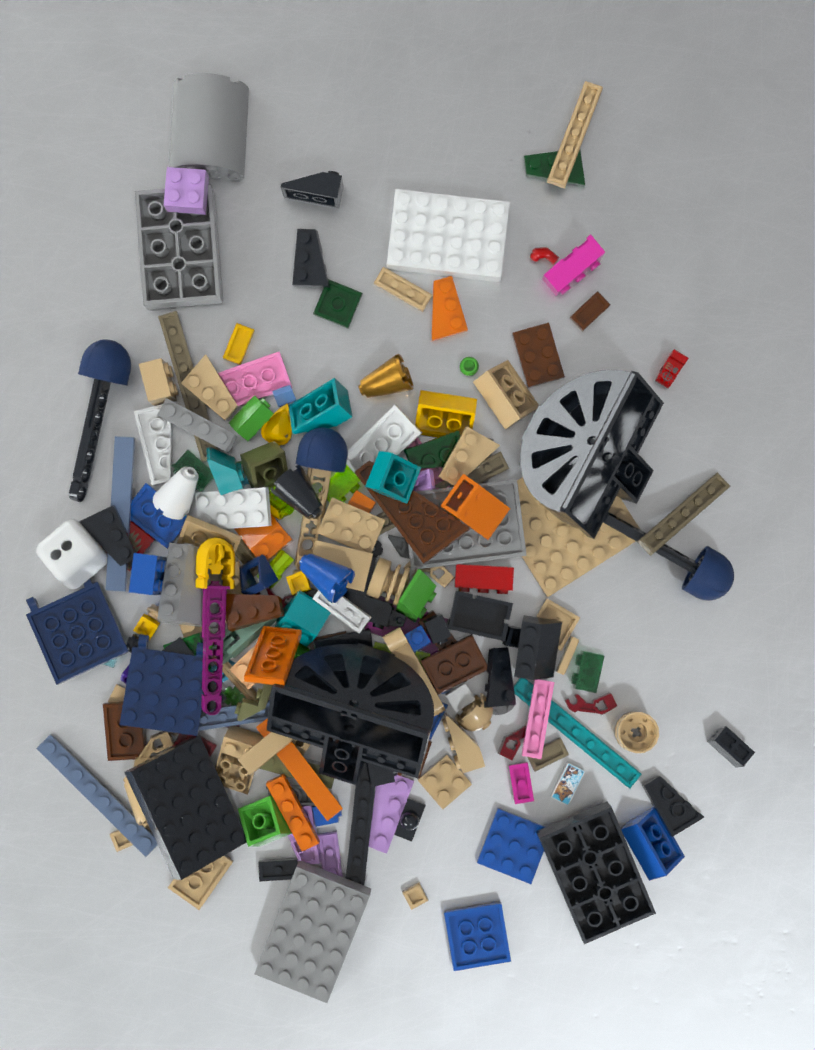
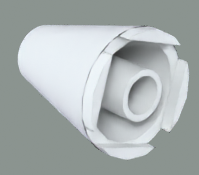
(177, 494)

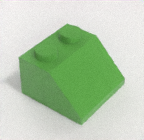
(416, 596)
(263, 822)

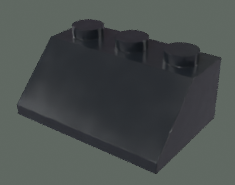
(537, 648)

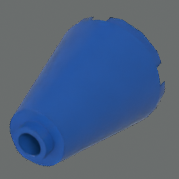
(327, 576)

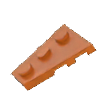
(447, 311)

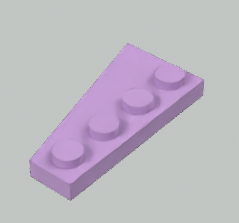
(387, 810)

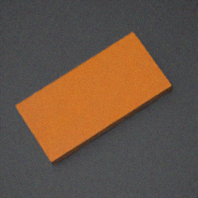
(273, 655)

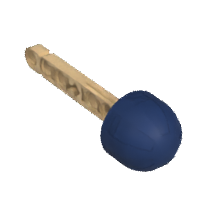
(322, 452)

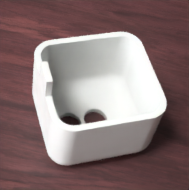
(80, 561)

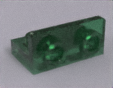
(188, 459)
(588, 671)

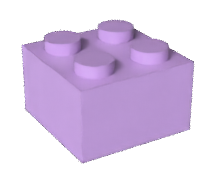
(186, 190)

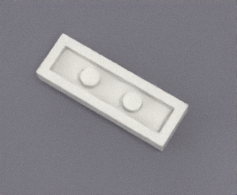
(345, 611)

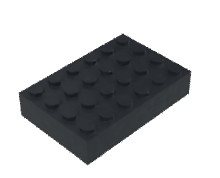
(186, 807)
(596, 872)

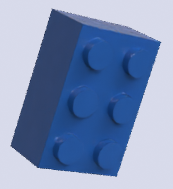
(147, 574)

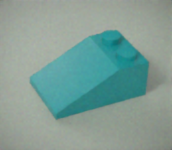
(322, 407)

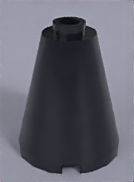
(297, 492)

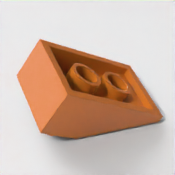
(265, 539)

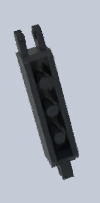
(380, 611)

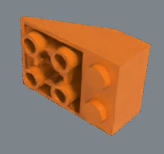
(475, 507)

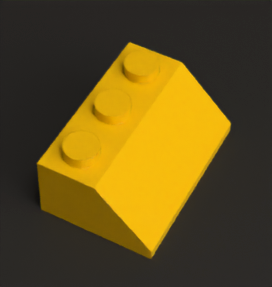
(444, 413)

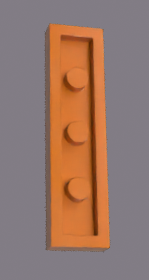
(293, 812)

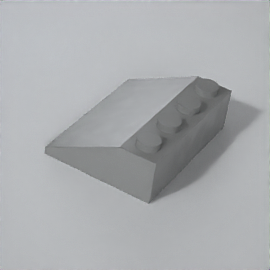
(180, 599)

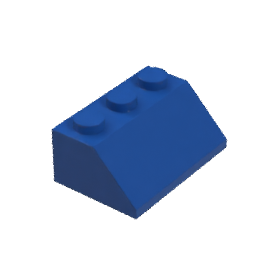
(652, 844)

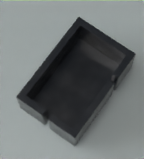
(479, 615)

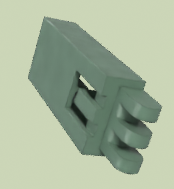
(247, 636)

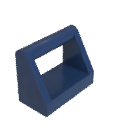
(266, 576)

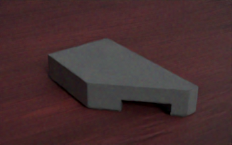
(400, 545)

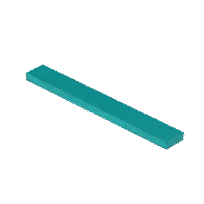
(582, 737)

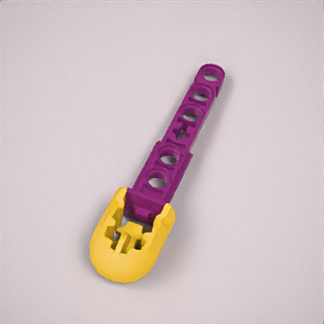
(210, 557)

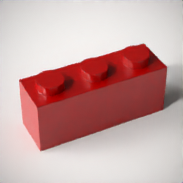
(484, 578)

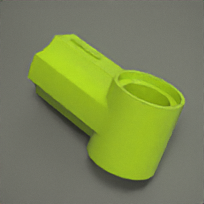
(280, 564)

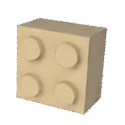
(158, 381)

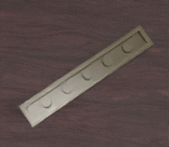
(683, 514)

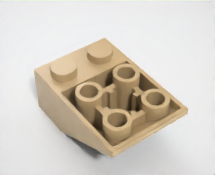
(234, 745)
(467, 749)

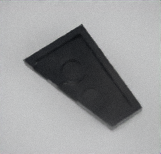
(500, 680)
(670, 806)

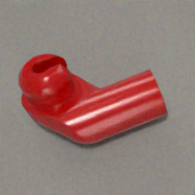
(544, 252)

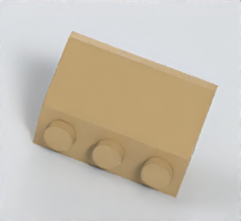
(506, 394)

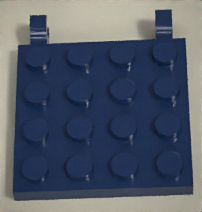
(76, 632)
(163, 690)

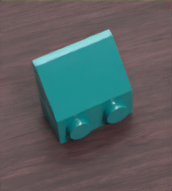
(225, 470)
(393, 476)
(305, 615)

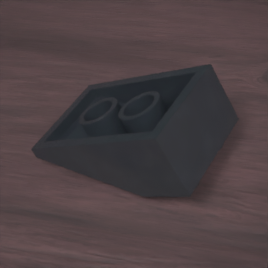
(317, 189)

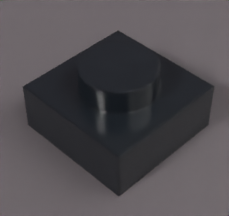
(512, 637)

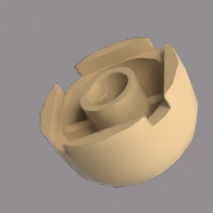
(475, 715)

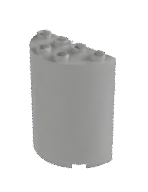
(209, 125)

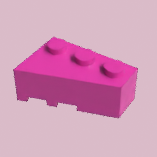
(574, 266)

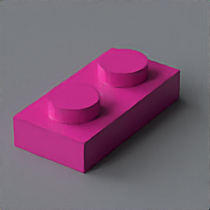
(521, 783)

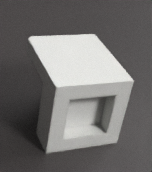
(460, 697)

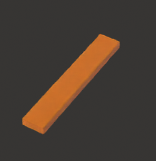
(306, 777)

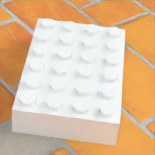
(447, 235)

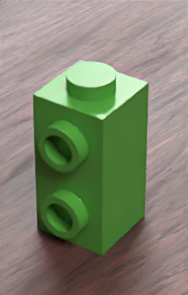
(251, 417)

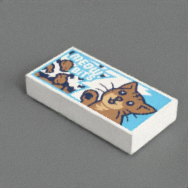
(567, 784)

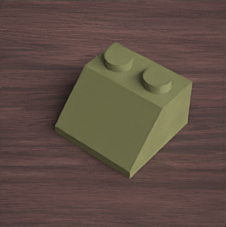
(264, 465)

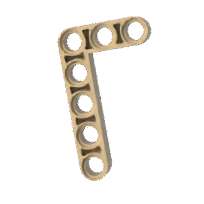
(400, 647)

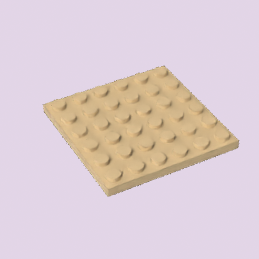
(562, 552)

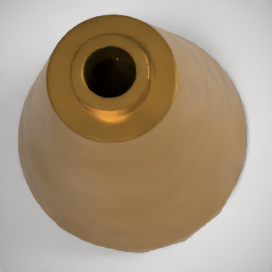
(387, 379)

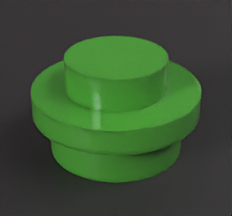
(469, 366)

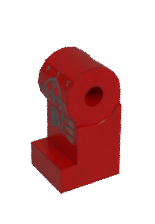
(671, 368)

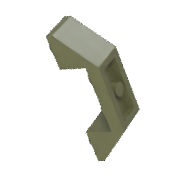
(249, 707)

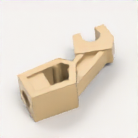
(443, 581)
(166, 740)

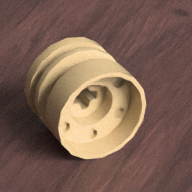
(388, 581)
(647, 728)

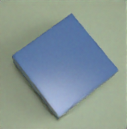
(284, 395)

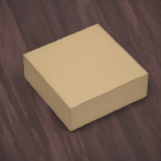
(415, 896)

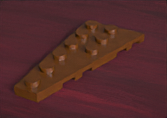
(419, 521)

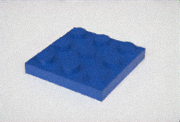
(512, 846)
(477, 936)

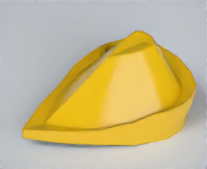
(278, 427)

